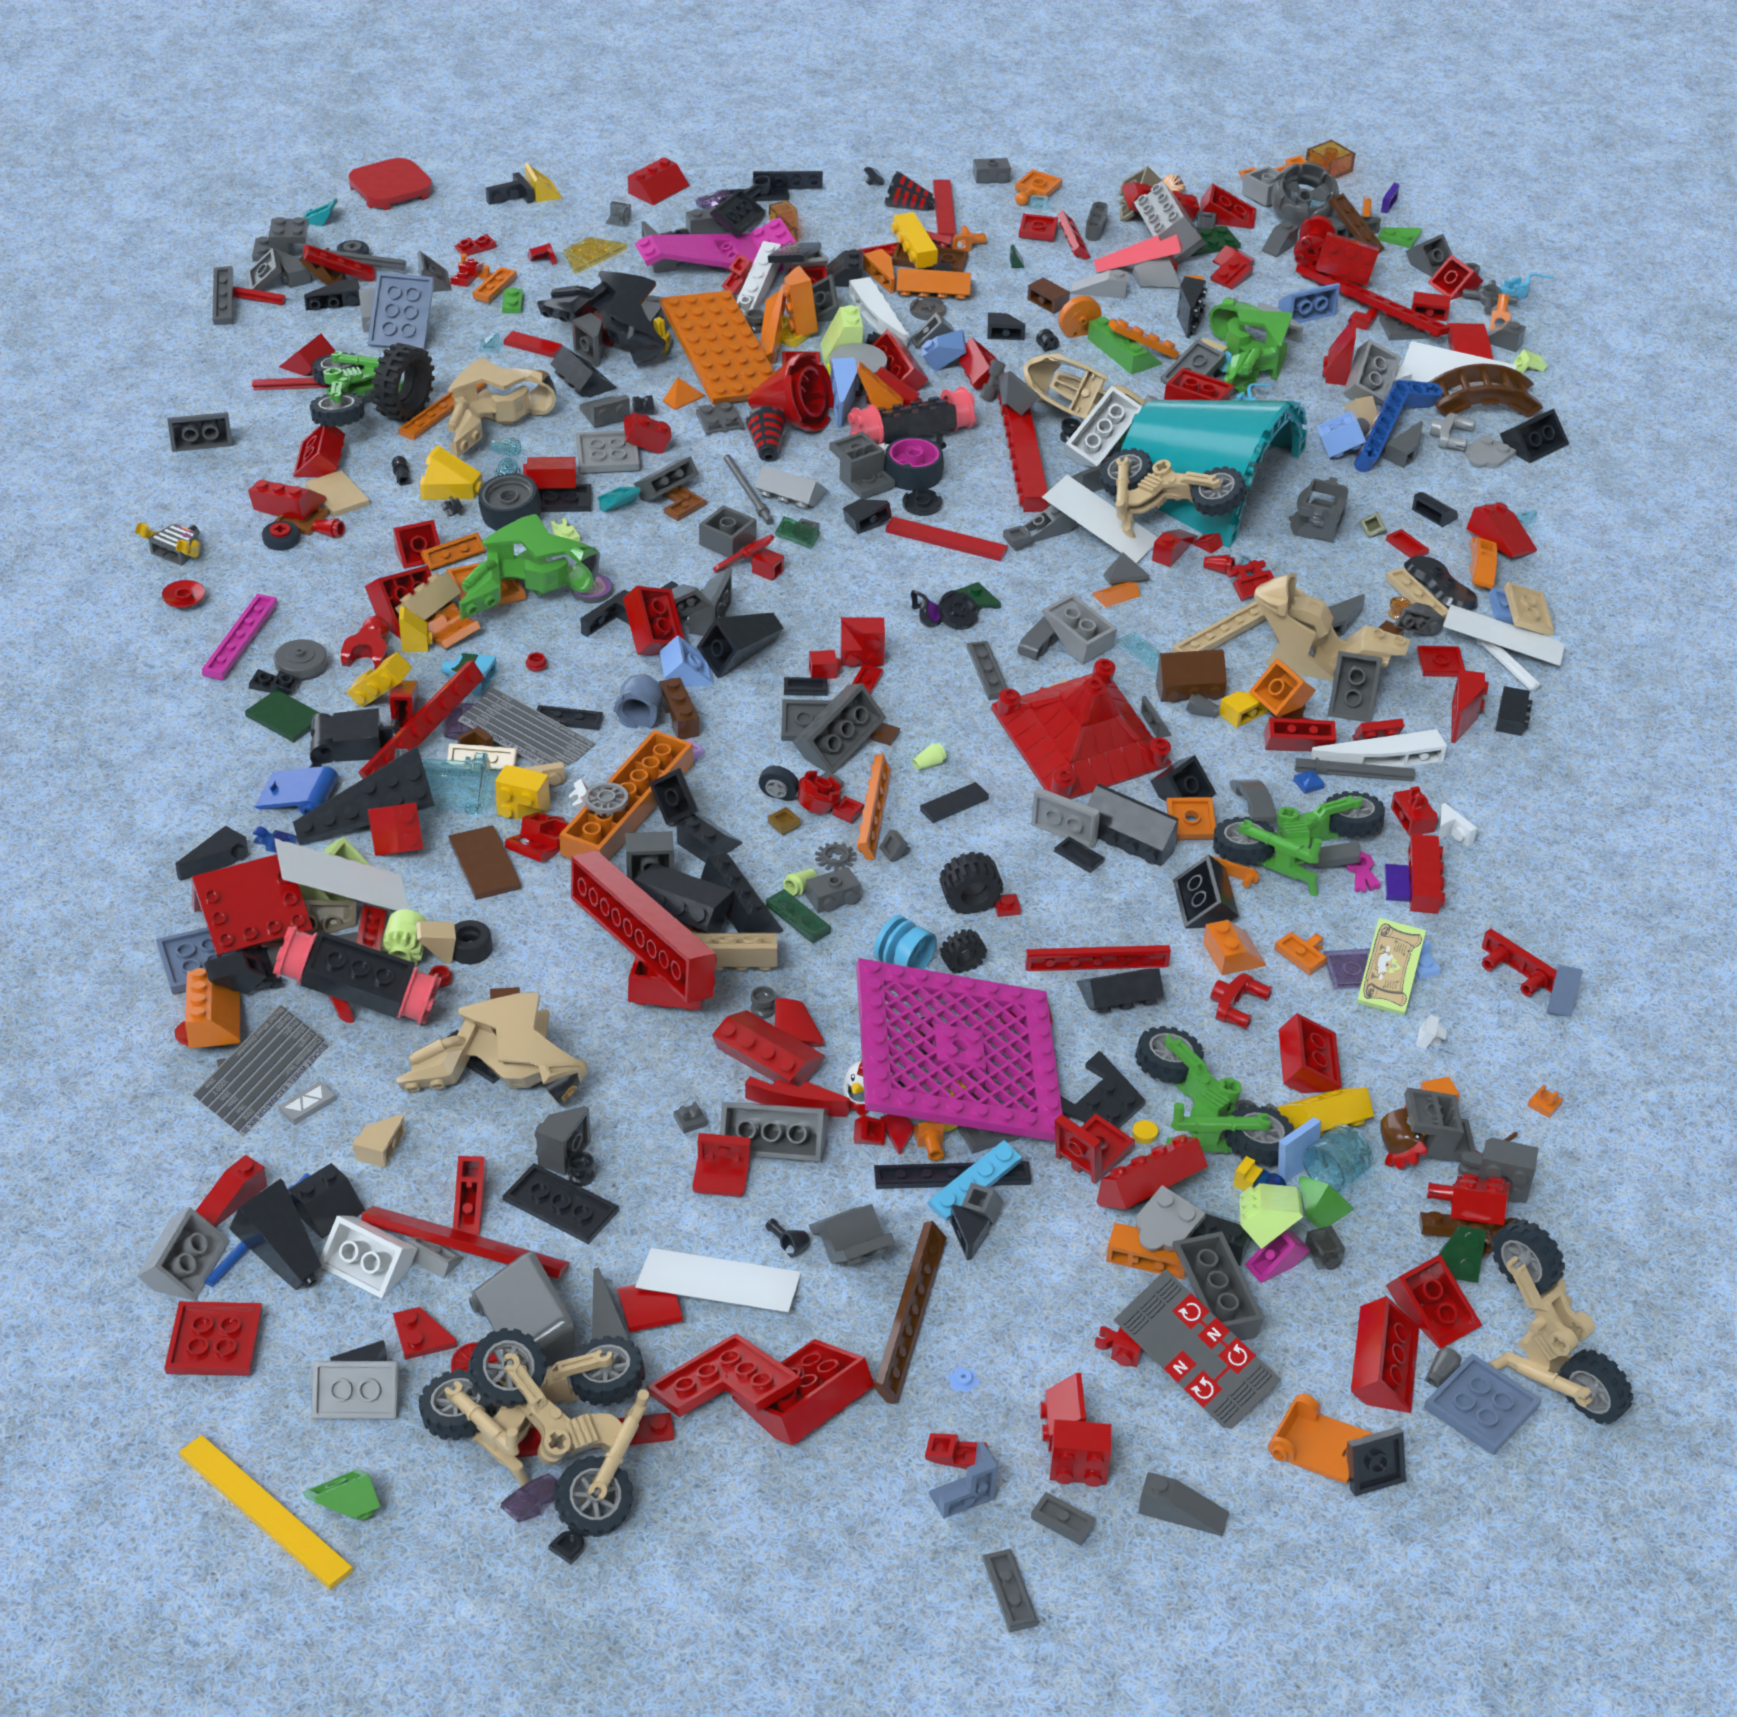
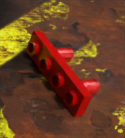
(1505, 951)

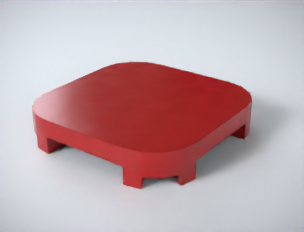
(390, 182)

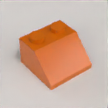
(1281, 689)
(1231, 948)

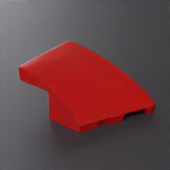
(543, 836)

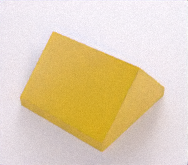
(542, 186)

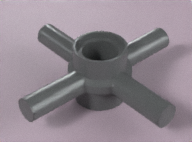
(1488, 296)

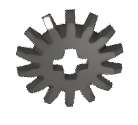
(838, 849)

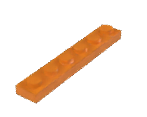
(874, 807)

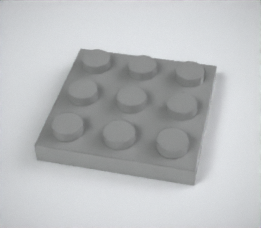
(605, 452)

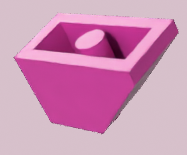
(1277, 1256)

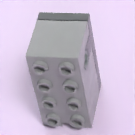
(1167, 218)

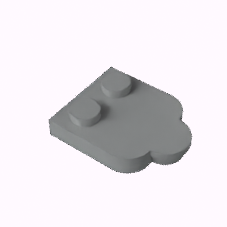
(1488, 453)
(1167, 1220)

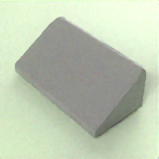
(434, 1257)

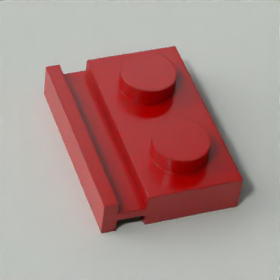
(1231, 273)
(1378, 729)

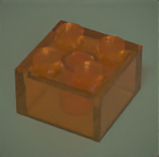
(1333, 157)

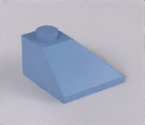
(944, 349)

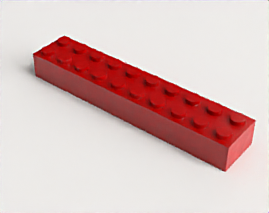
(643, 927)

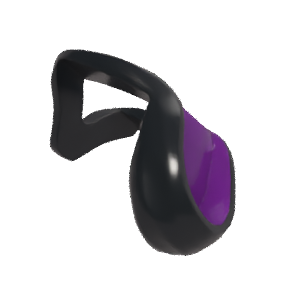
(928, 610)

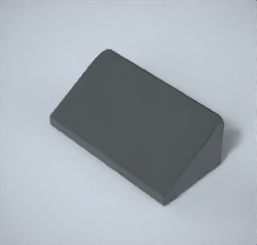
(1153, 719)

